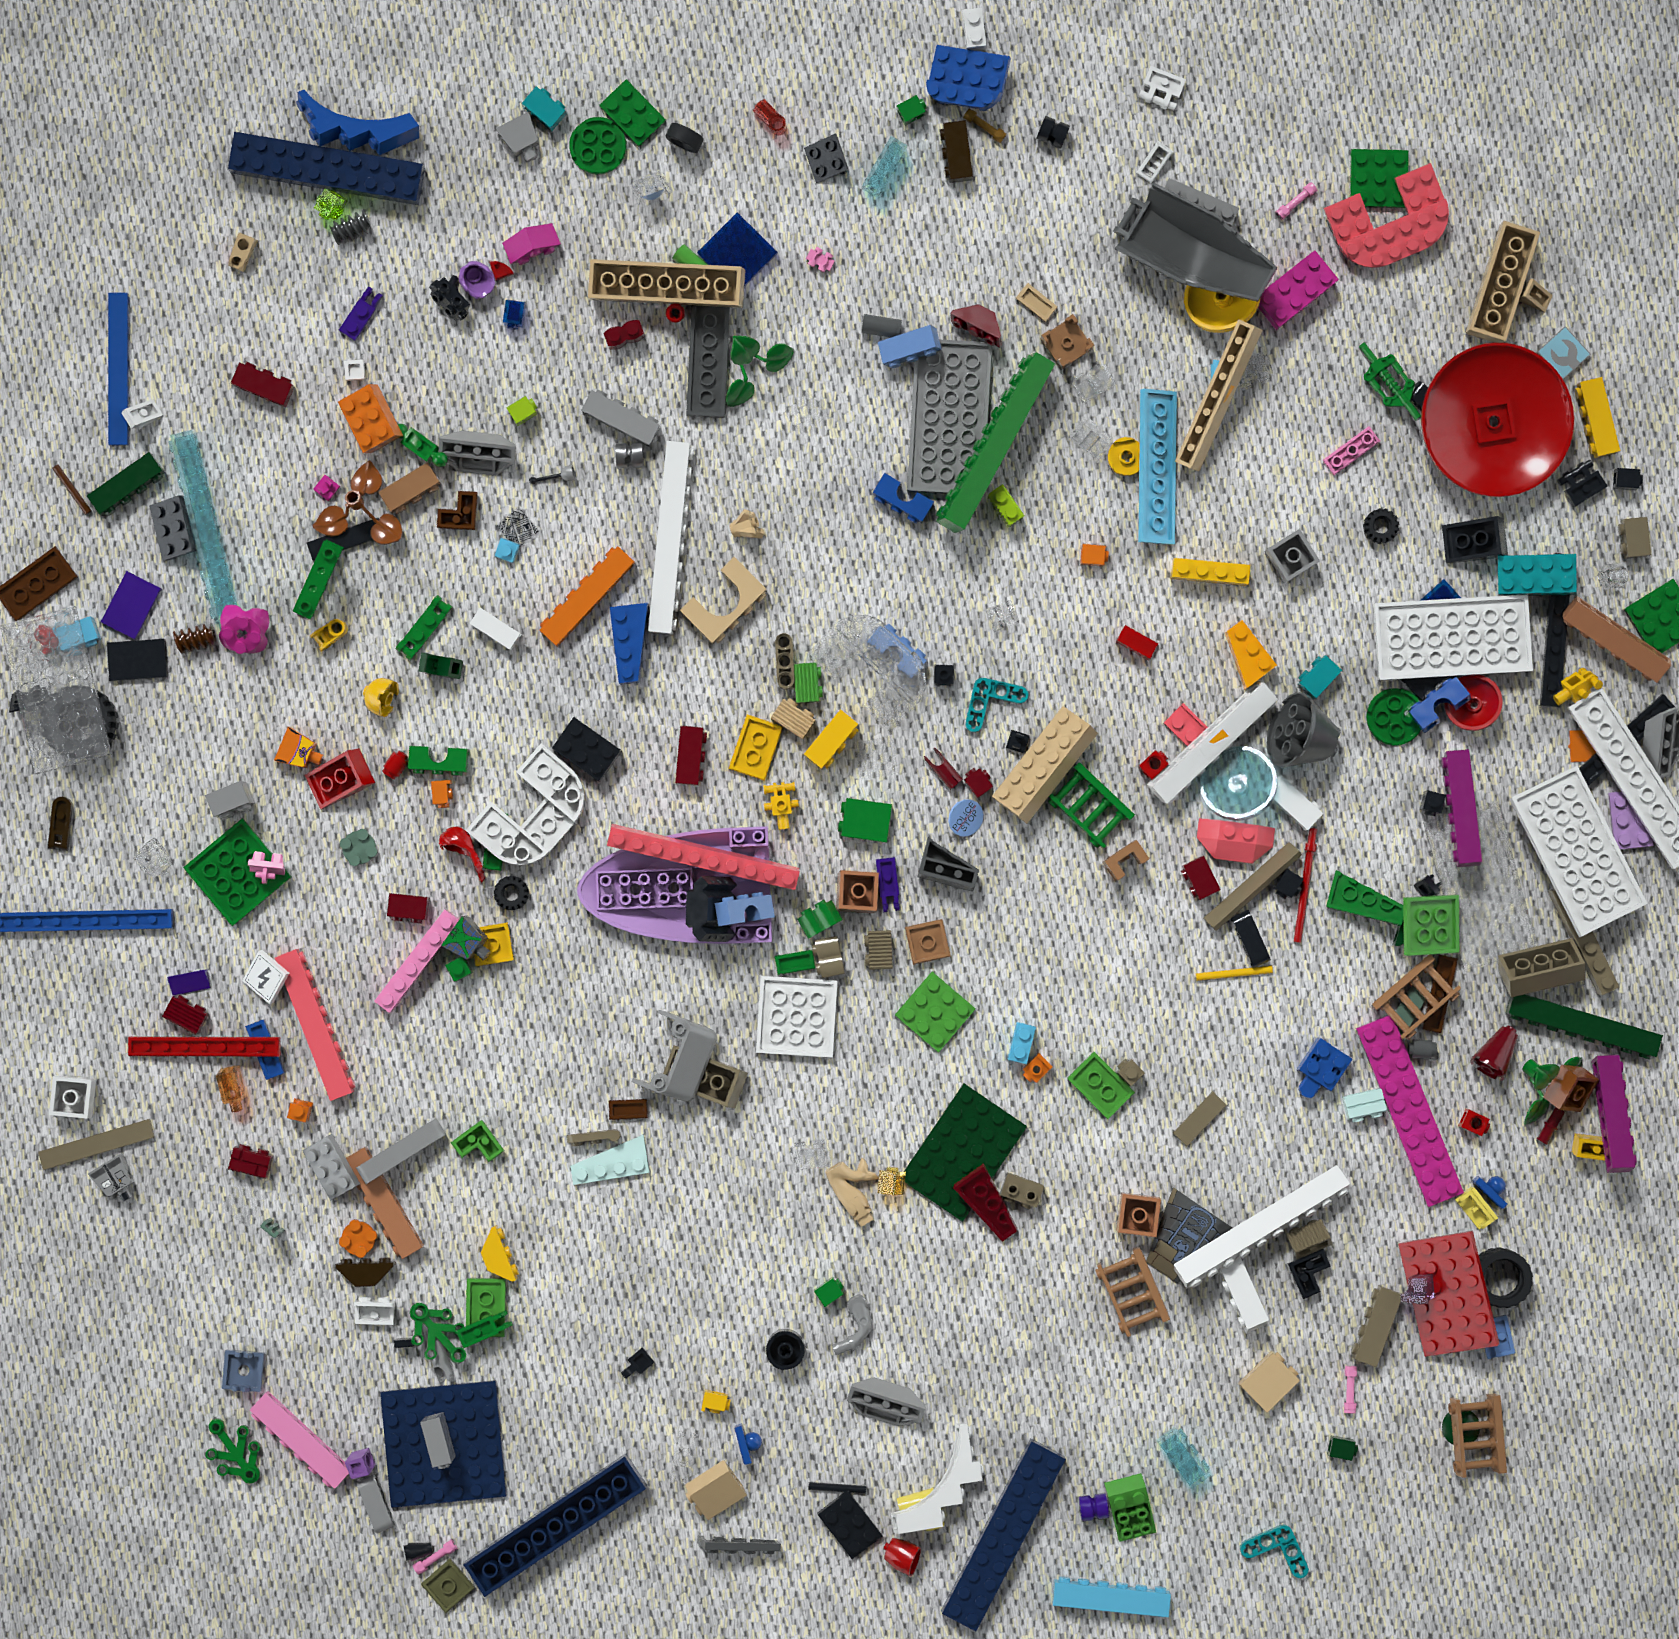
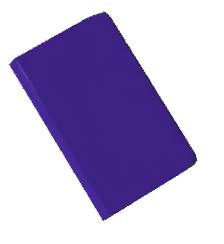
(189, 982)

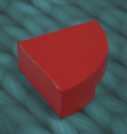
(500, 270)

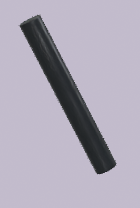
(836, 1487)

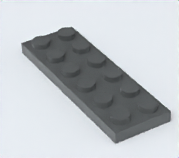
(708, 361)

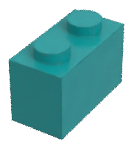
(544, 108)
(1319, 677)

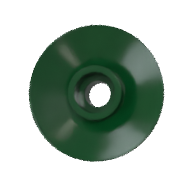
(1468, 1436)

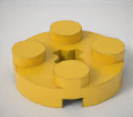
(1117, 450)

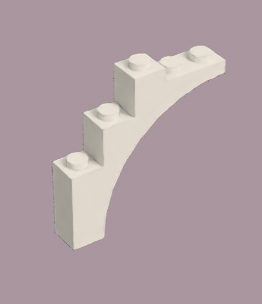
(961, 1470)

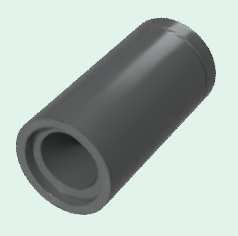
(881, 326)

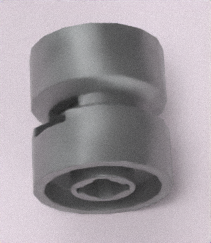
(635, 459)

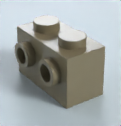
(1021, 1190)

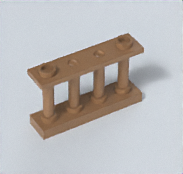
(1413, 979)
(1152, 1293)
(1495, 1442)

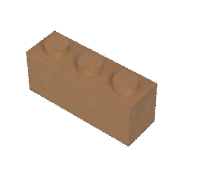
(410, 488)

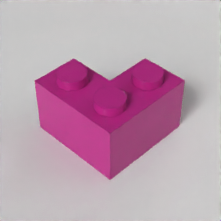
(531, 243)

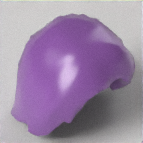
(473, 273)

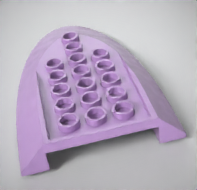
(655, 909)

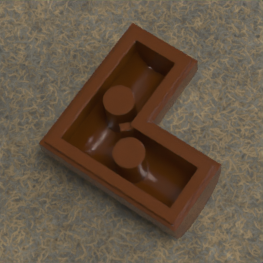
(464, 517)

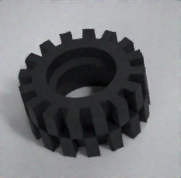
(1392, 522)
(511, 881)

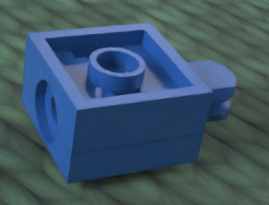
(1322, 1069)

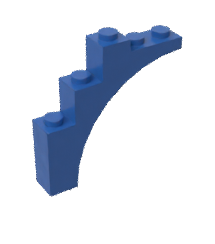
(353, 132)

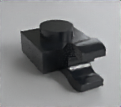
(638, 1362)

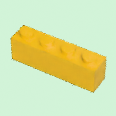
(1598, 417)
(1210, 571)

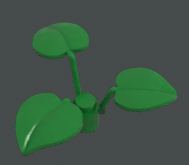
(742, 352)
(1541, 1077)

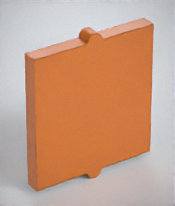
(1579, 747)

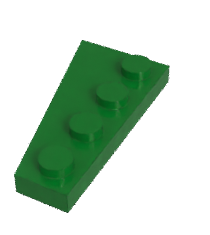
(1357, 899)

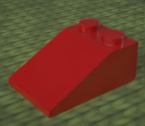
(339, 778)

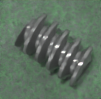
(350, 227)

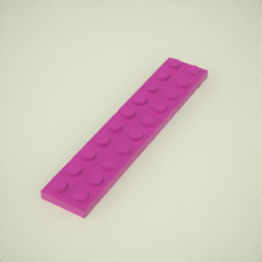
(1409, 1110)

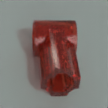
(770, 117)

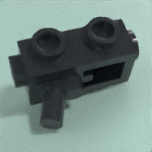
(448, 296)

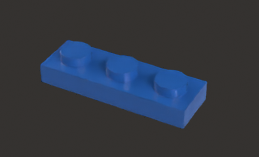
(270, 1065)

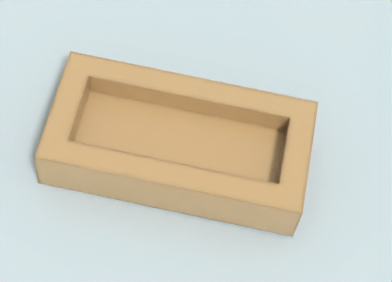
(1036, 302)

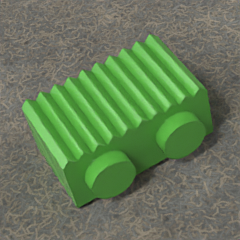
(806, 682)

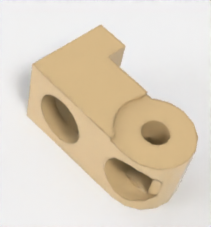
(242, 251)

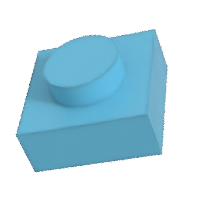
(507, 550)

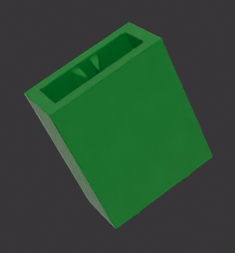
(865, 820)

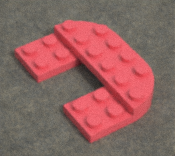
(1399, 238)

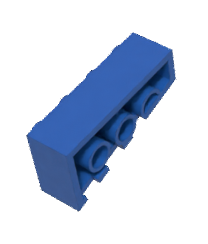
(628, 636)

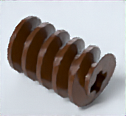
(195, 639)

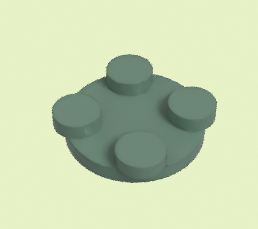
(358, 847)

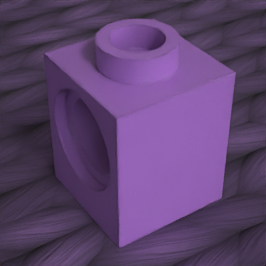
(360, 1463)

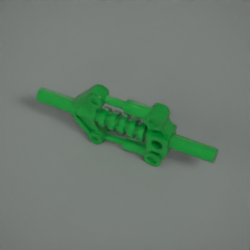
(1378, 367)

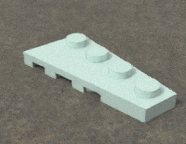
(617, 1162)

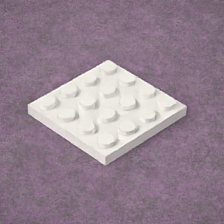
(796, 1016)

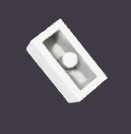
(974, 29)

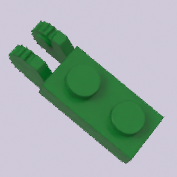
(481, 1329)

